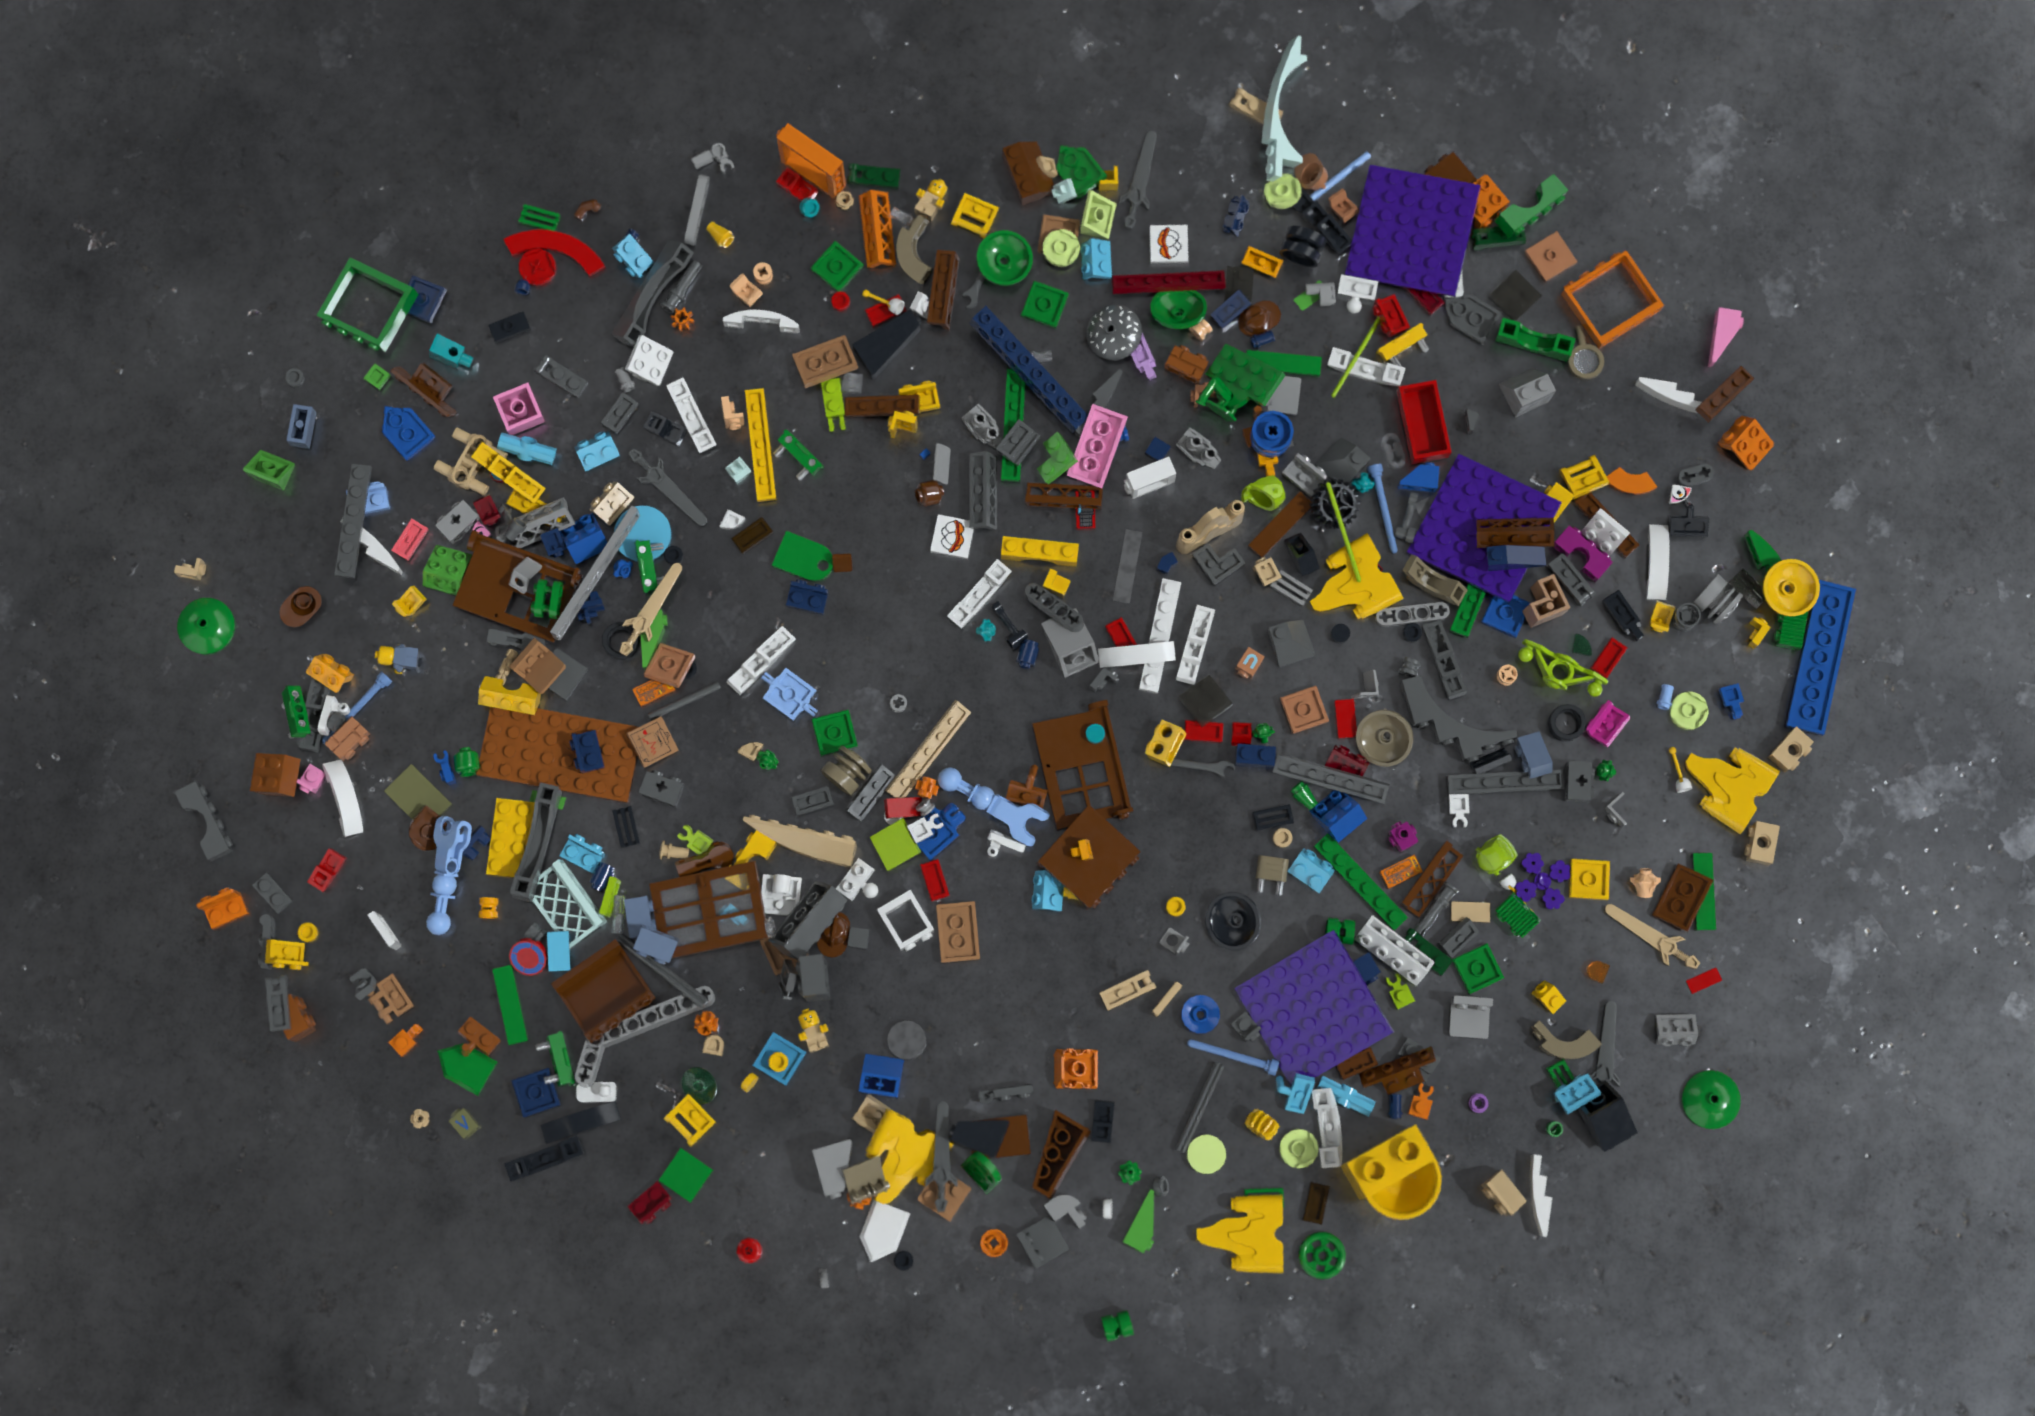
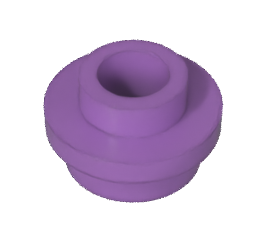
(1482, 1098)

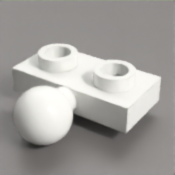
(1357, 289)
(856, 880)

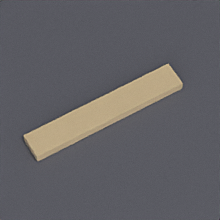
(928, 750)

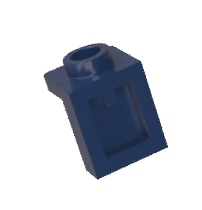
(553, 543)

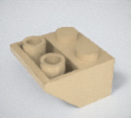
(1503, 1193)

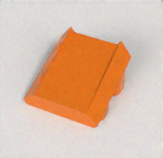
(1076, 1068)

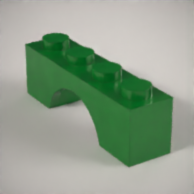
(1516, 218)
(1550, 345)

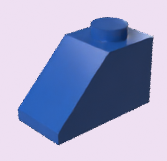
(1422, 478)

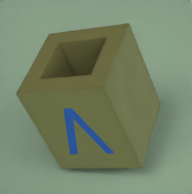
(464, 1123)

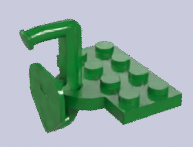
(1236, 380)

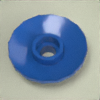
(1208, 1007)

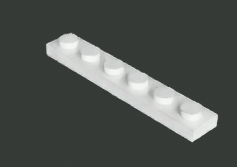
(1160, 632)

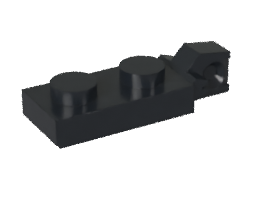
(1623, 614)

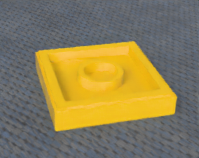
(1589, 879)

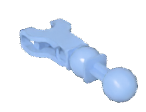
(996, 805)
(449, 852)

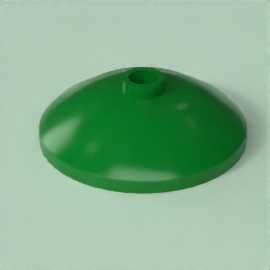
(1006, 246)
(1178, 308)
(216, 632)
(1698, 1103)

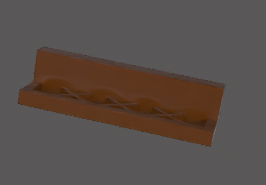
(943, 288)
(1064, 500)
(1515, 534)
(1417, 887)

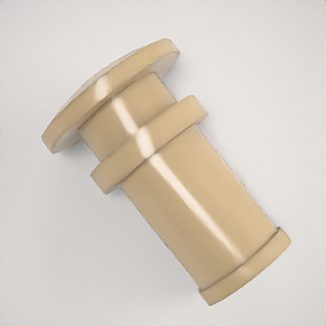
(673, 851)

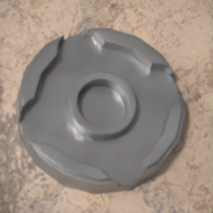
(906, 1040)

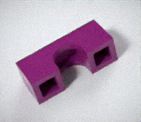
(1596, 561)

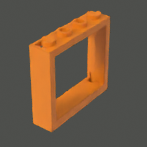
(811, 160)
(1655, 303)

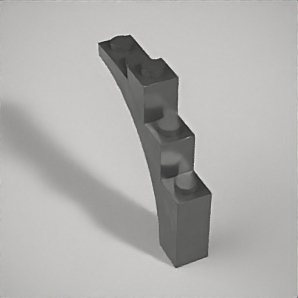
(1469, 740)

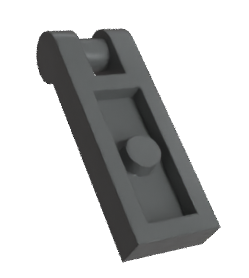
(561, 376)
(1571, 579)
(268, 934)
(278, 1003)

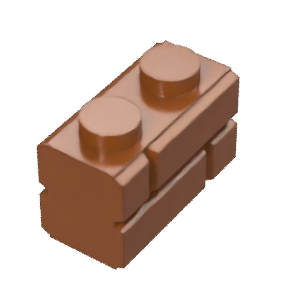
(1187, 364)

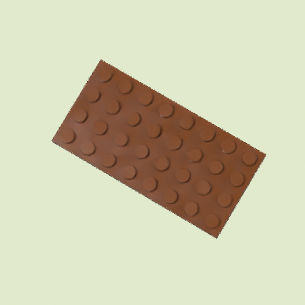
(538, 751)

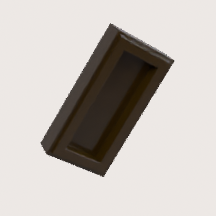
(752, 535)
(1316, 1203)

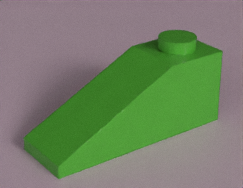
(658, 629)
(1141, 1230)

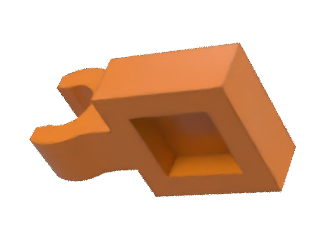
(404, 1041)

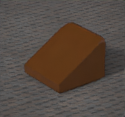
(842, 562)

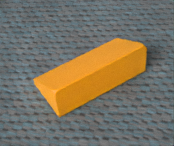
(1262, 261)

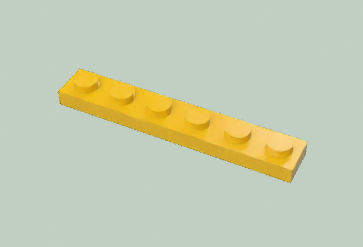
(760, 445)

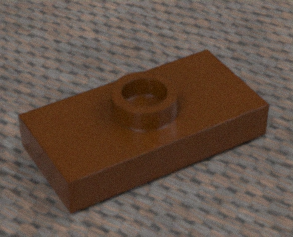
(1357, 1063)

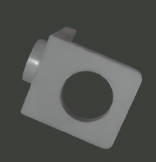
(524, 571)
(1371, 686)
(1613, 815)
(1182, 943)

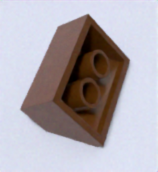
(1025, 173)

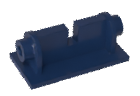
(1238, 207)

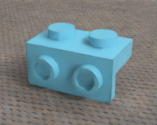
(1096, 259)
(596, 450)
(1311, 870)
(1046, 892)

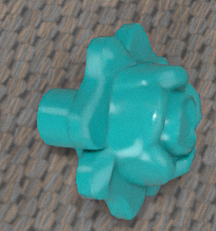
(1363, 483)
(986, 629)

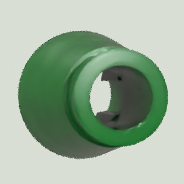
(1304, 795)

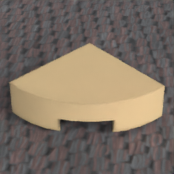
(1047, 166)
(751, 750)

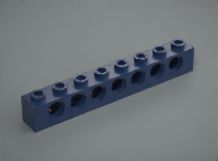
(1028, 369)

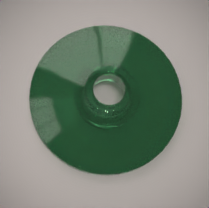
(692, 1085)

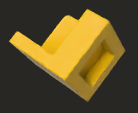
(1111, 180)
(1056, 584)

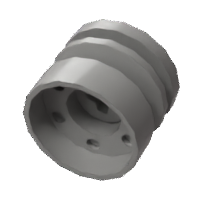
(1717, 599)

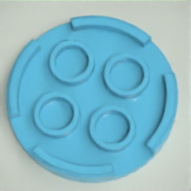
(650, 526)

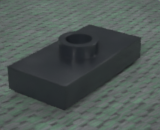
(509, 327)

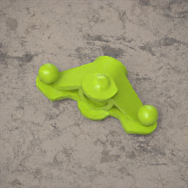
(1564, 662)

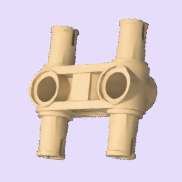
(466, 464)

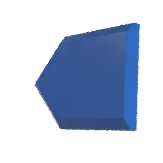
(406, 431)

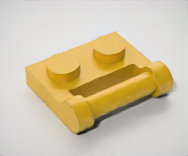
(977, 210)
(1586, 481)
(694, 1115)

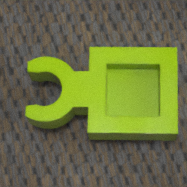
(698, 841)
(1400, 994)

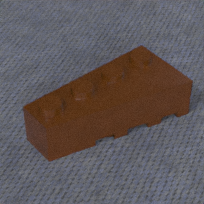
(1061, 1149)

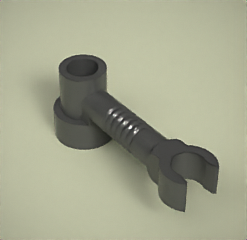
(514, 525)
(1406, 532)

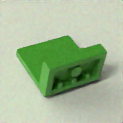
(445, 569)

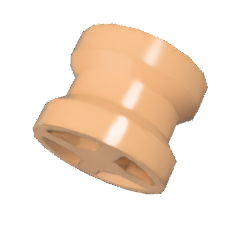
(763, 277)
(1201, 330)
(1509, 672)

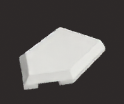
(883, 1230)

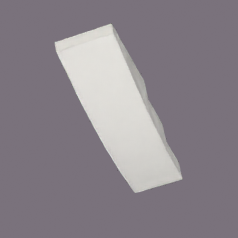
(1667, 393)
(378, 552)
(1195, 644)
(761, 660)
(1540, 1203)

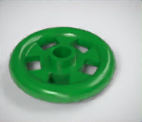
(1310, 1267)

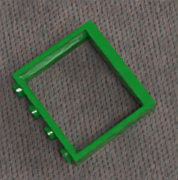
(389, 331)

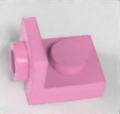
(311, 779)

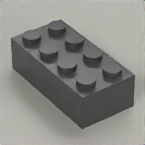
(808, 920)
(814, 978)

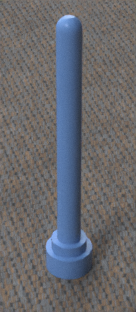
(1376, 473)
(381, 681)
(1270, 1065)

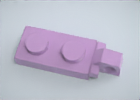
(1144, 359)

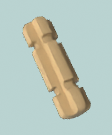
(504, 669)

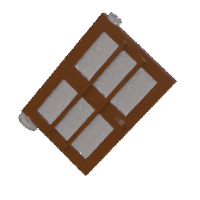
(712, 909)

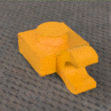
(1268, 463)

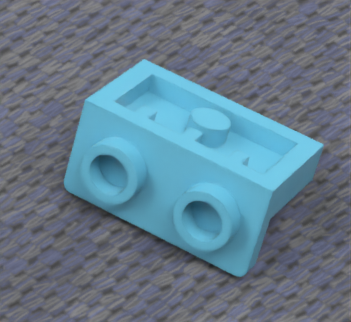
(632, 255)
(581, 853)
(1576, 1093)

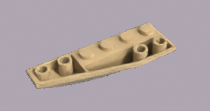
(807, 842)

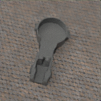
(507, 639)

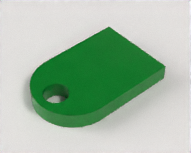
(801, 558)
(982, 1171)

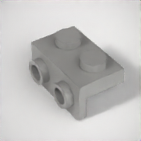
(1304, 474)

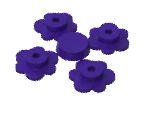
(1543, 881)

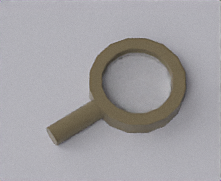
(1586, 359)

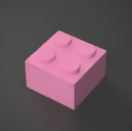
(519, 409)

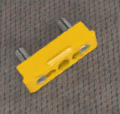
(1402, 342)

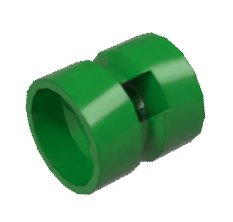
(1349, 929)
(1117, 1326)

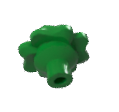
(1263, 731)
(767, 760)
(1605, 770)
(1130, 1172)

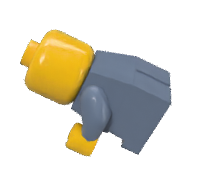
(400, 657)

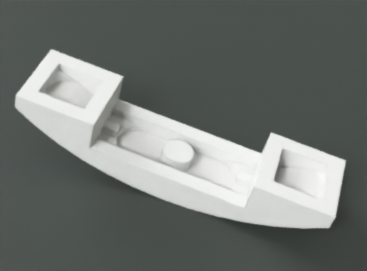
(737, 319)
(1367, 369)
(691, 415)
(1658, 562)
(980, 594)
(1136, 654)
(345, 797)
(1329, 1127)

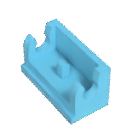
(558, 950)

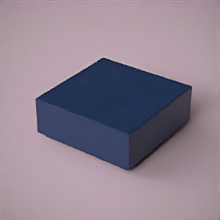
(1157, 449)

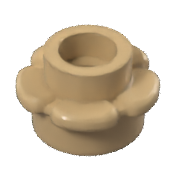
(844, 195)
(423, 1122)

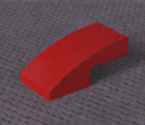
(796, 186)
(326, 870)

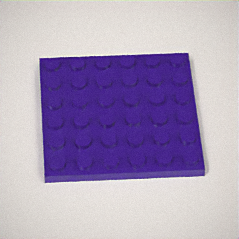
(1412, 230)
(1450, 528)
(1314, 1008)

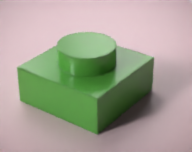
(377, 376)

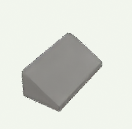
(941, 464)

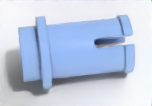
(1665, 697)

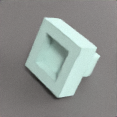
(1064, 191)
(738, 470)

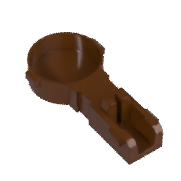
(719, 853)

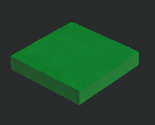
(837, 266)
(1044, 304)
(833, 732)
(1478, 968)
(685, 1175)

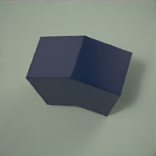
(1166, 563)

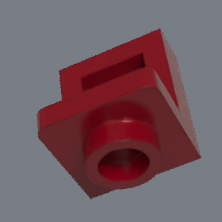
(487, 510)

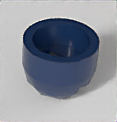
(522, 287)

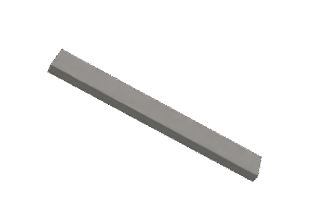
(595, 573)

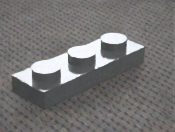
(870, 792)

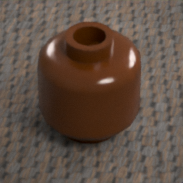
(929, 493)

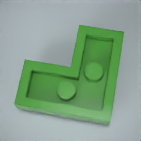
(1060, 461)

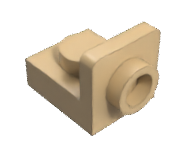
(188, 571)
(1266, 571)

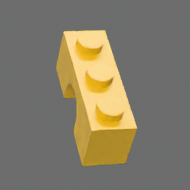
(522, 700)
(757, 845)

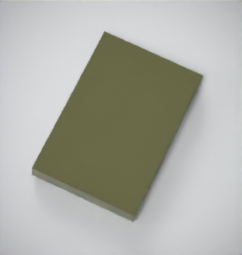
(413, 791)

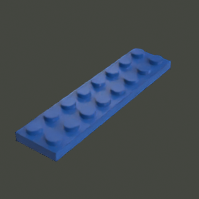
(1820, 658)

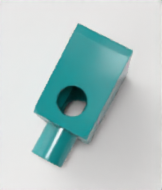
(443, 347)

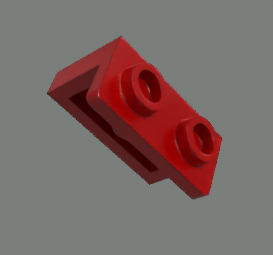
(1391, 315)

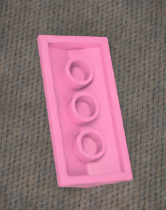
(1097, 445)

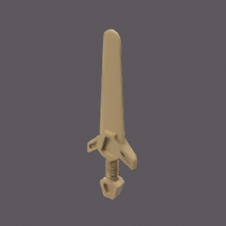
(648, 613)
(1664, 944)

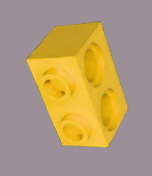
(1169, 744)

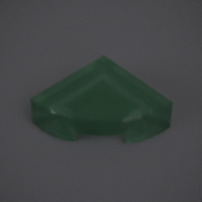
(1581, 646)

